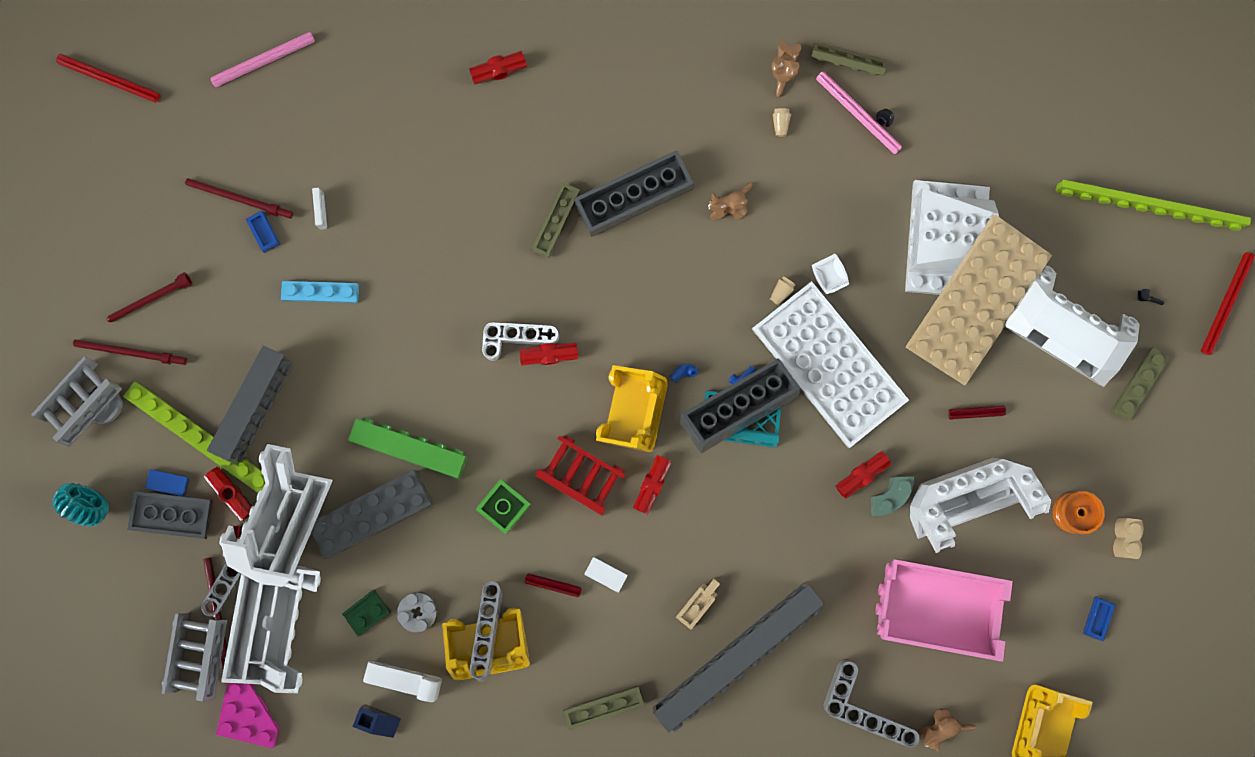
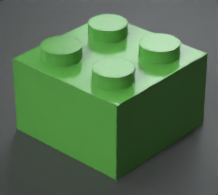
(503, 506)

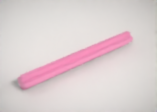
(262, 59)
(851, 105)

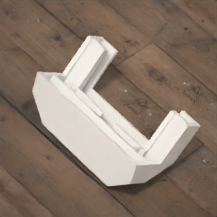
(1071, 332)
(971, 494)
(278, 521)
(264, 632)

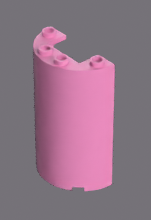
(942, 609)

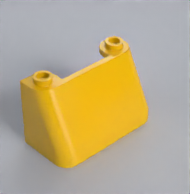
(634, 409)
(509, 651)
(1048, 722)

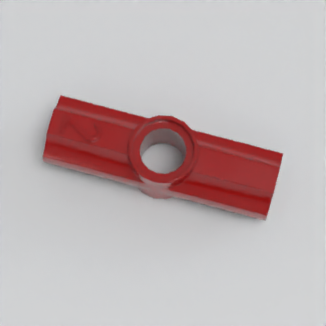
(498, 67)
(548, 354)
(863, 474)
(652, 484)
(221, 485)

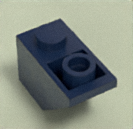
(376, 721)

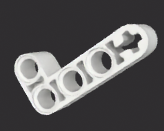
(520, 338)
(403, 680)

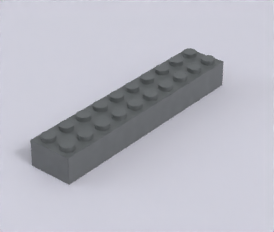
(737, 657)

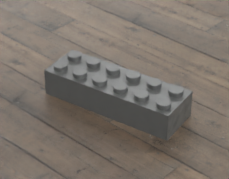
(634, 193)
(739, 405)
(250, 406)
(371, 514)

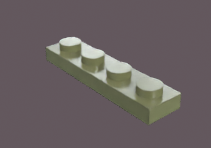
(853, 60)
(555, 220)
(1140, 384)
(603, 707)

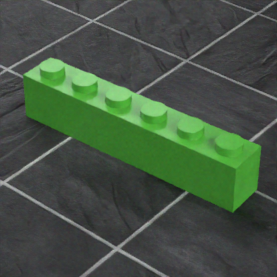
(408, 448)

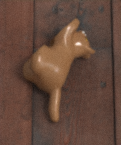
(785, 66)
(731, 204)
(944, 727)

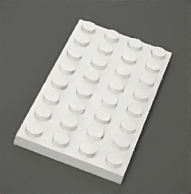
(830, 364)

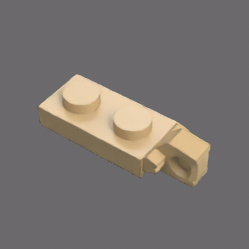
(698, 604)

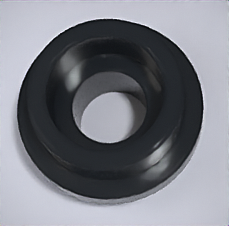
(885, 117)

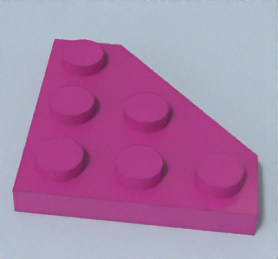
(246, 717)

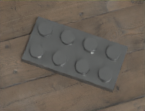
(170, 515)

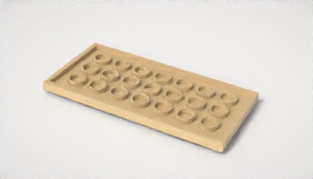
(978, 300)

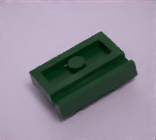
(366, 612)

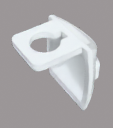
(830, 274)

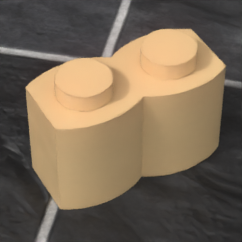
(1128, 538)

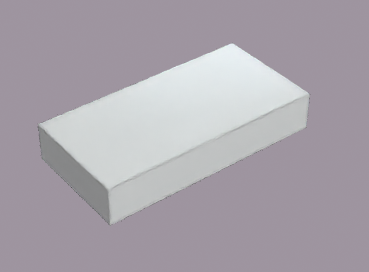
(319, 208)
(606, 574)

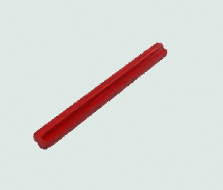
(108, 78)
(1228, 303)

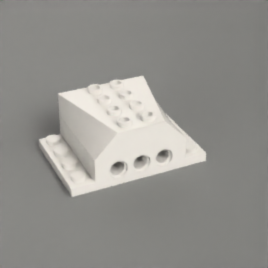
(942, 231)

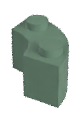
(893, 496)

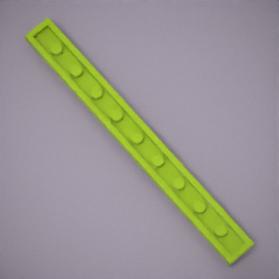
(1158, 206)
(191, 433)

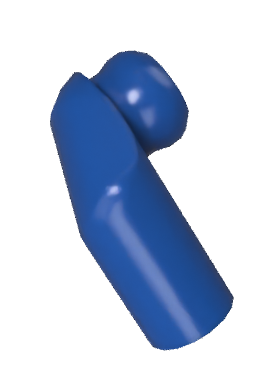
(683, 370)
(734, 378)

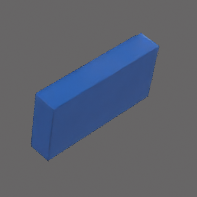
(263, 231)
(167, 482)
(1099, 619)

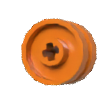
(1078, 512)

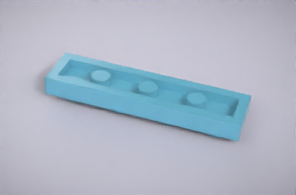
(319, 292)

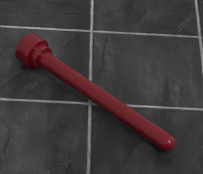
(181, 281)

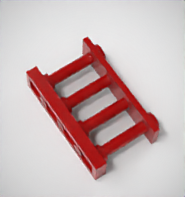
(564, 483)

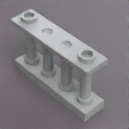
(88, 411)
(211, 658)

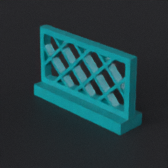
(753, 436)

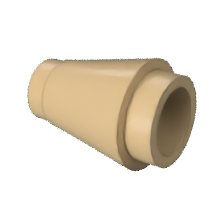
(781, 121)
(782, 290)

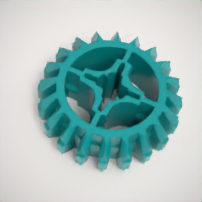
(80, 504)

